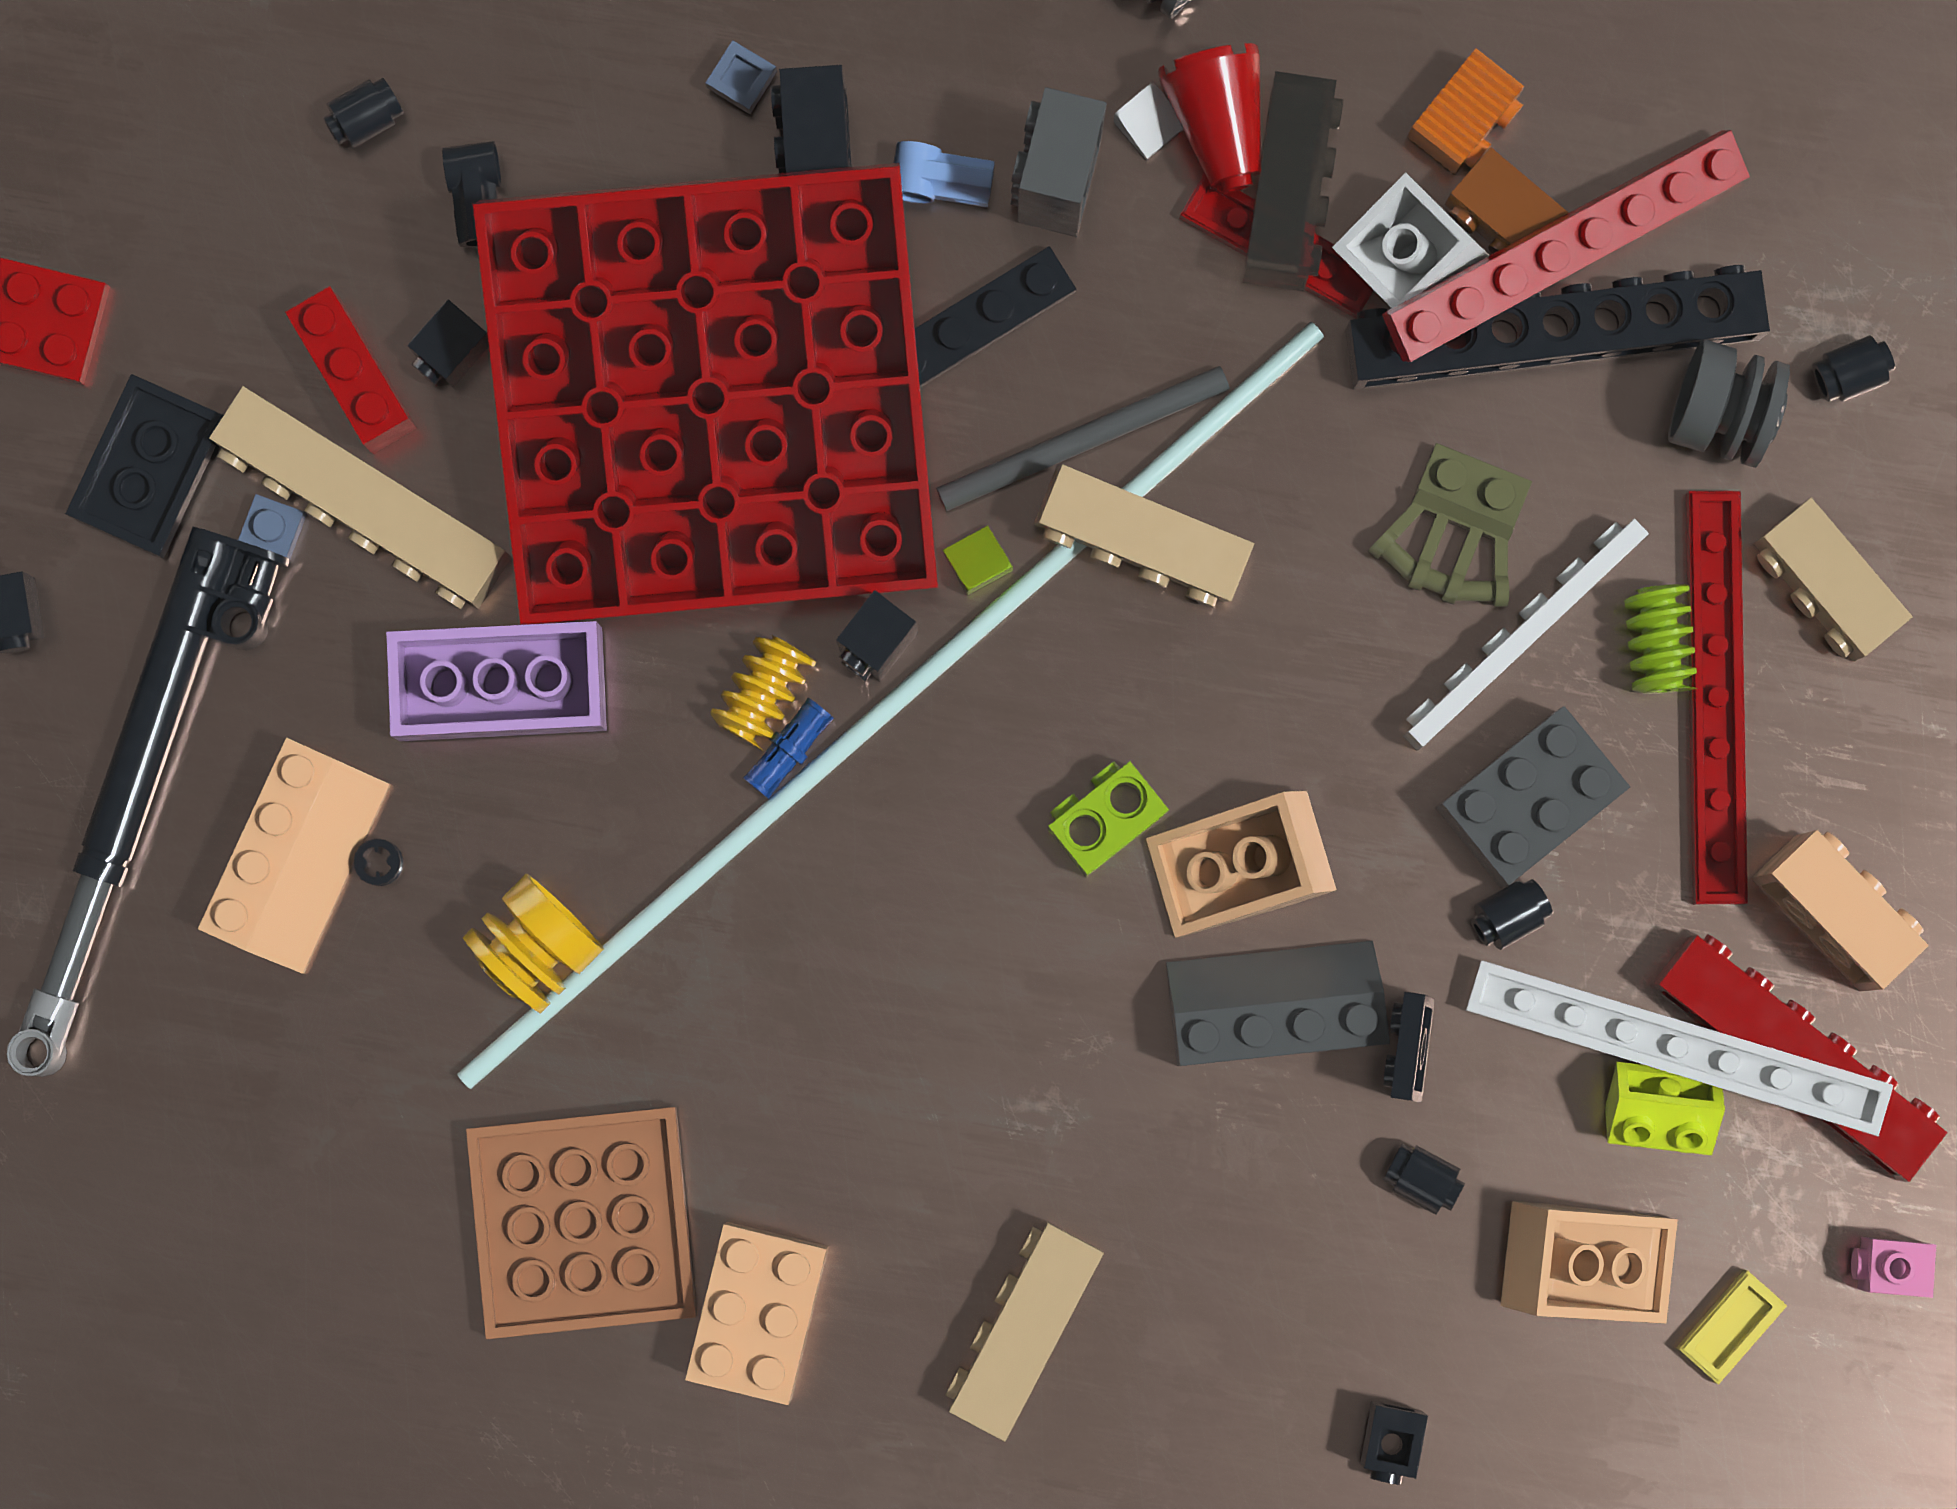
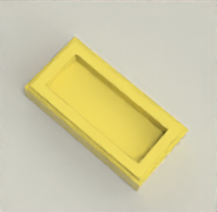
(1731, 1326)

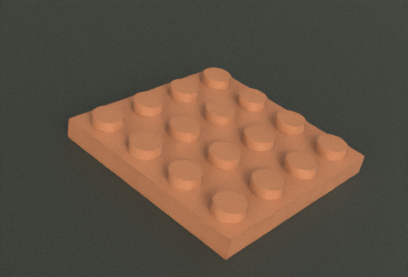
(581, 1223)

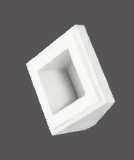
(1148, 121)

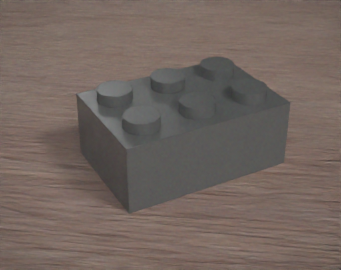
(1057, 160)
(1532, 797)

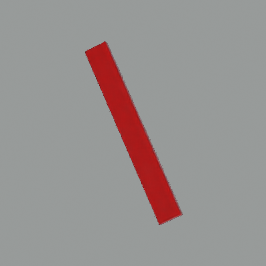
(1718, 703)

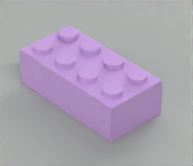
(496, 681)

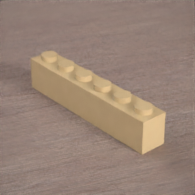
(360, 498)

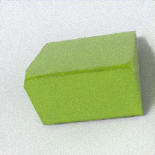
(978, 560)

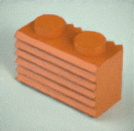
(1466, 112)

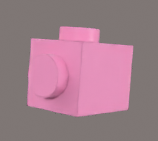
(1894, 1267)

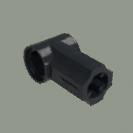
(471, 176)

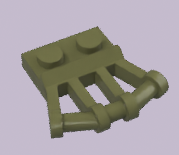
(1471, 497)

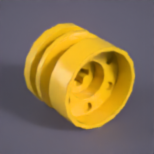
(532, 944)

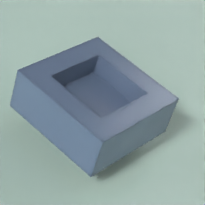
(741, 77)
(272, 526)

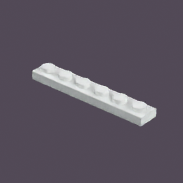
(1538, 617)

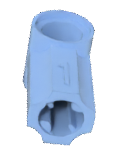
(942, 176)

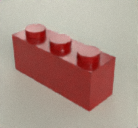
(351, 370)

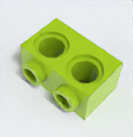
(1115, 828)

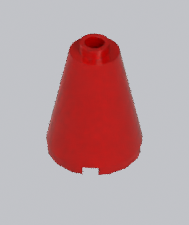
(1219, 111)

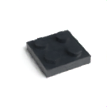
(1412, 1025)

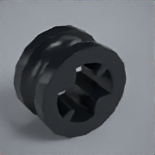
(394, 860)

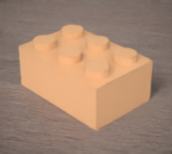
(1841, 910)
(757, 1313)

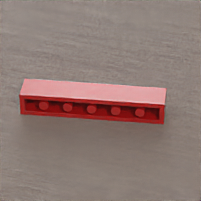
(1740, 1004)

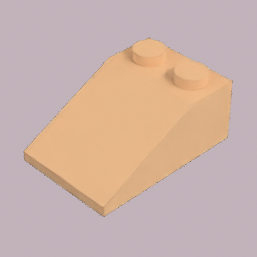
(1241, 863)
(1588, 1263)

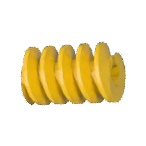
(761, 689)

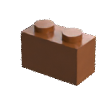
(1500, 202)

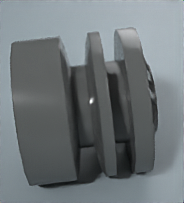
(1729, 403)

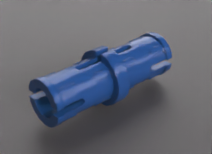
(788, 748)

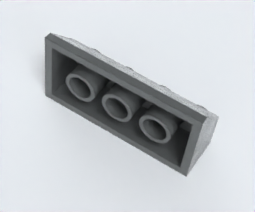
(1277, 1003)

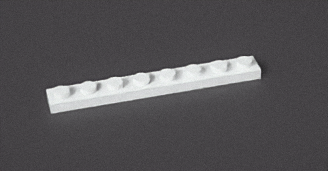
(1680, 1048)

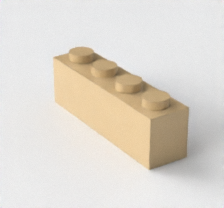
(1142, 534)
(1025, 1331)

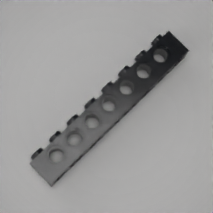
(1740, 321)

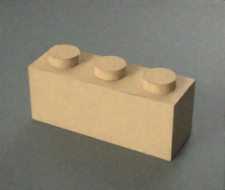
(1831, 581)

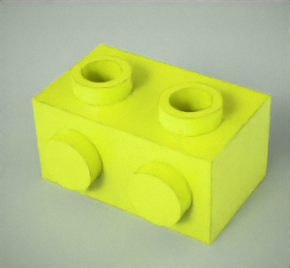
(1662, 1110)

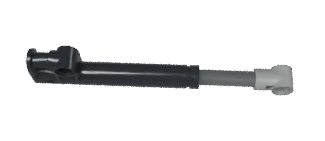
(209, 588)

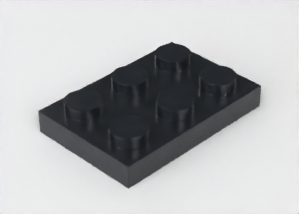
(146, 466)

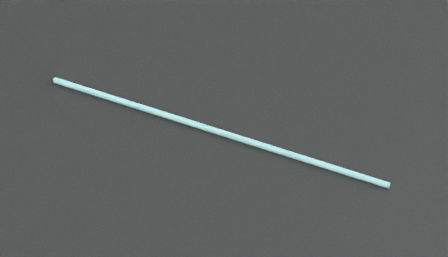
(880, 714)

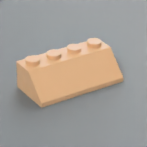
(294, 856)

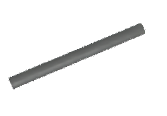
(1083, 438)

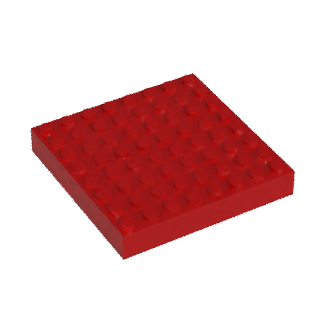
(707, 393)

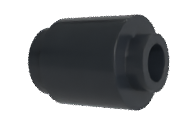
(362, 112)
(1854, 369)
(1511, 914)
(1424, 1179)

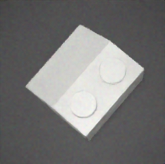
(1407, 244)

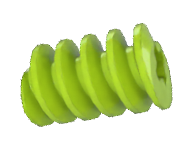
(1660, 639)

